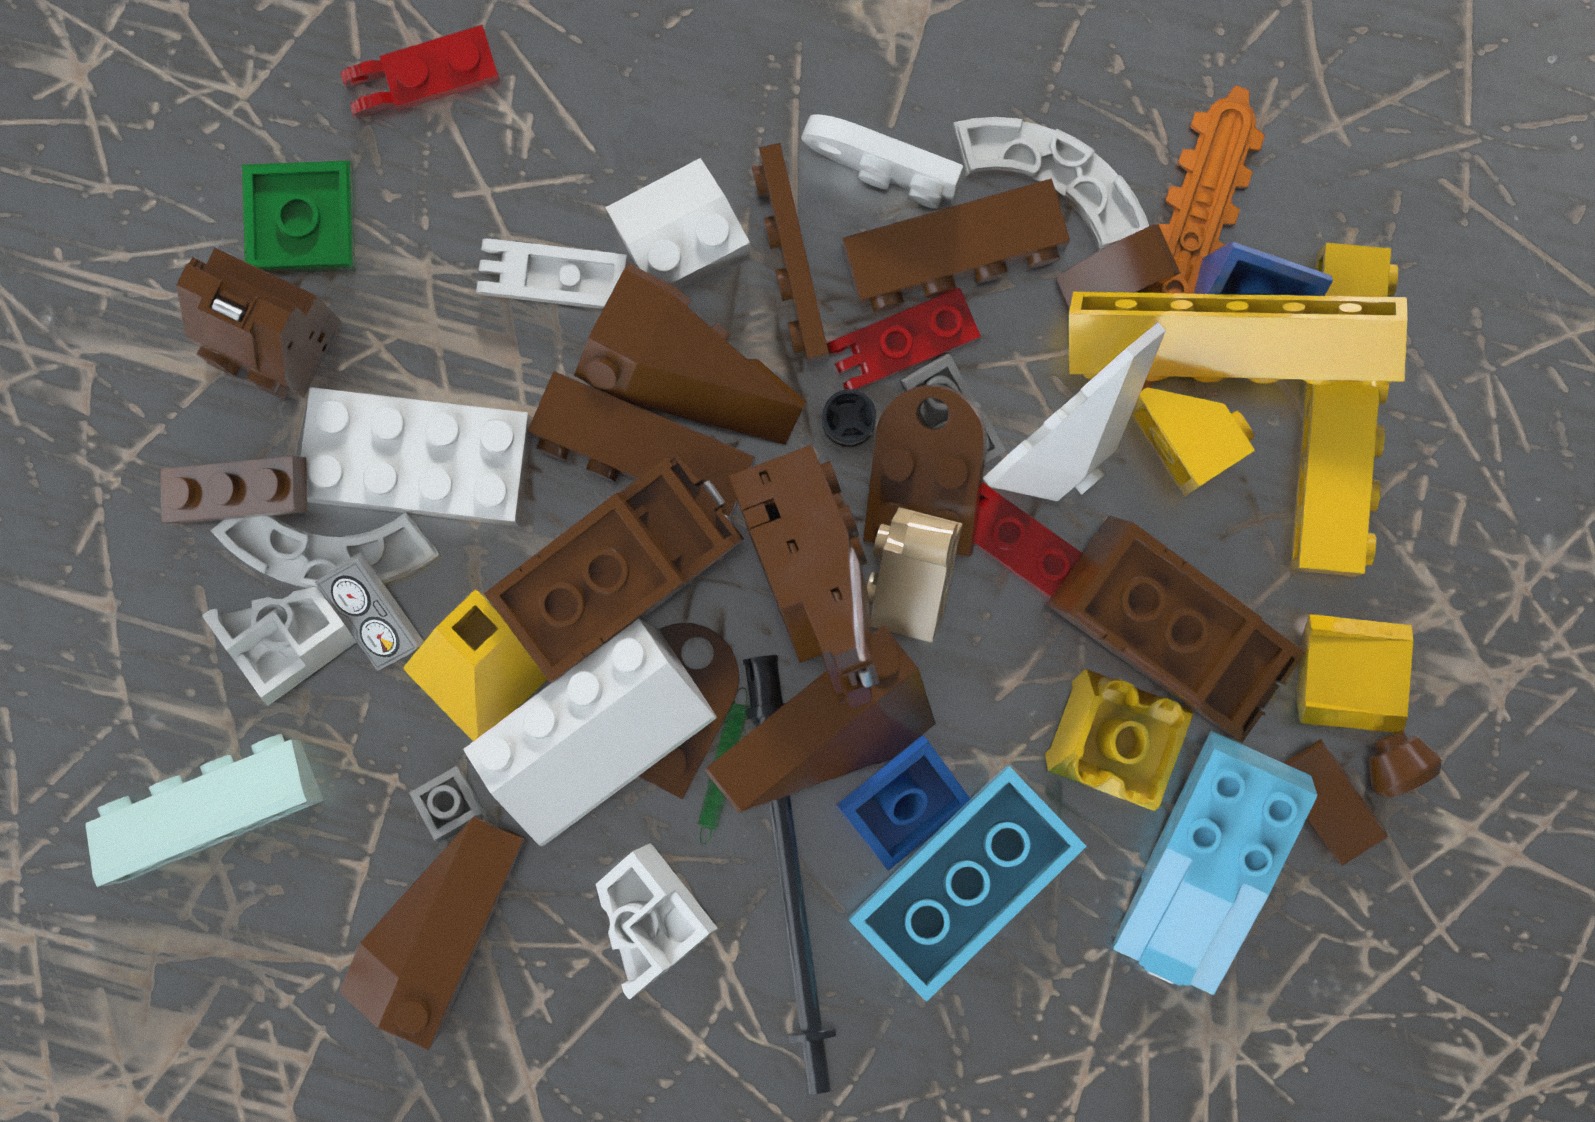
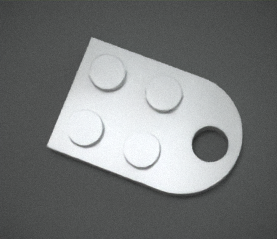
(885, 160)

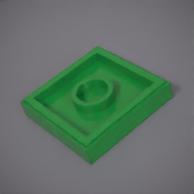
(299, 216)

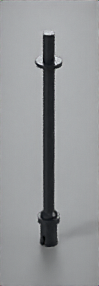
(765, 700)

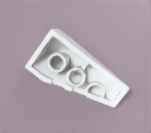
(1082, 432)

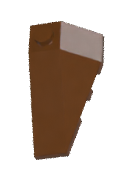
(670, 360)
(820, 740)
(424, 945)

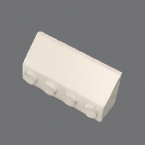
(590, 732)

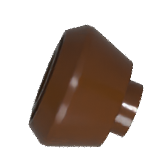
(1402, 764)

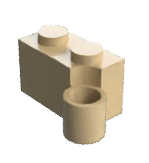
(913, 573)

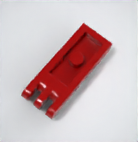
(906, 339)
(1022, 543)

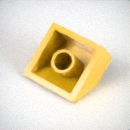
(1192, 435)

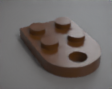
(928, 466)
(719, 687)

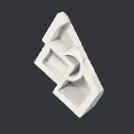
(281, 639)
(650, 917)

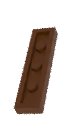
(784, 232)

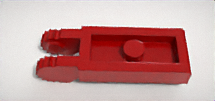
(424, 72)

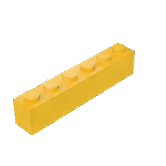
(1245, 336)
(1341, 438)

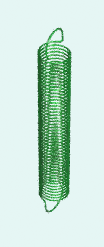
(729, 744)

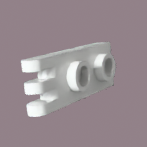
(550, 273)

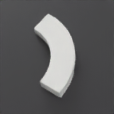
(1042, 153)
(304, 557)

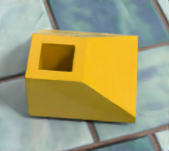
(475, 667)

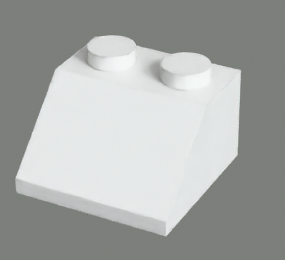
(680, 227)

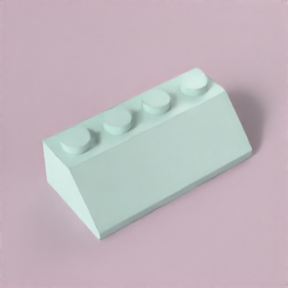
(200, 812)

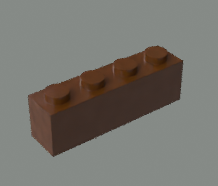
(956, 244)
(626, 438)

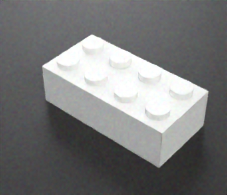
(416, 456)

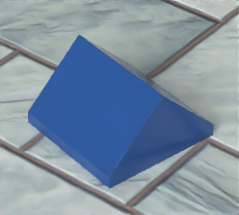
(1253, 272)
(904, 802)

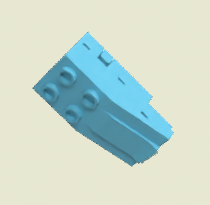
(1215, 863)

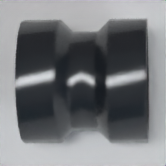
(852, 411)

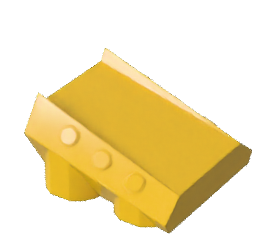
(1354, 674)
(1118, 739)

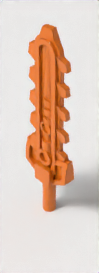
(1208, 187)

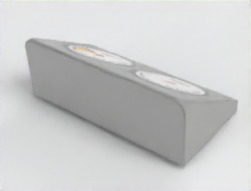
(369, 611)

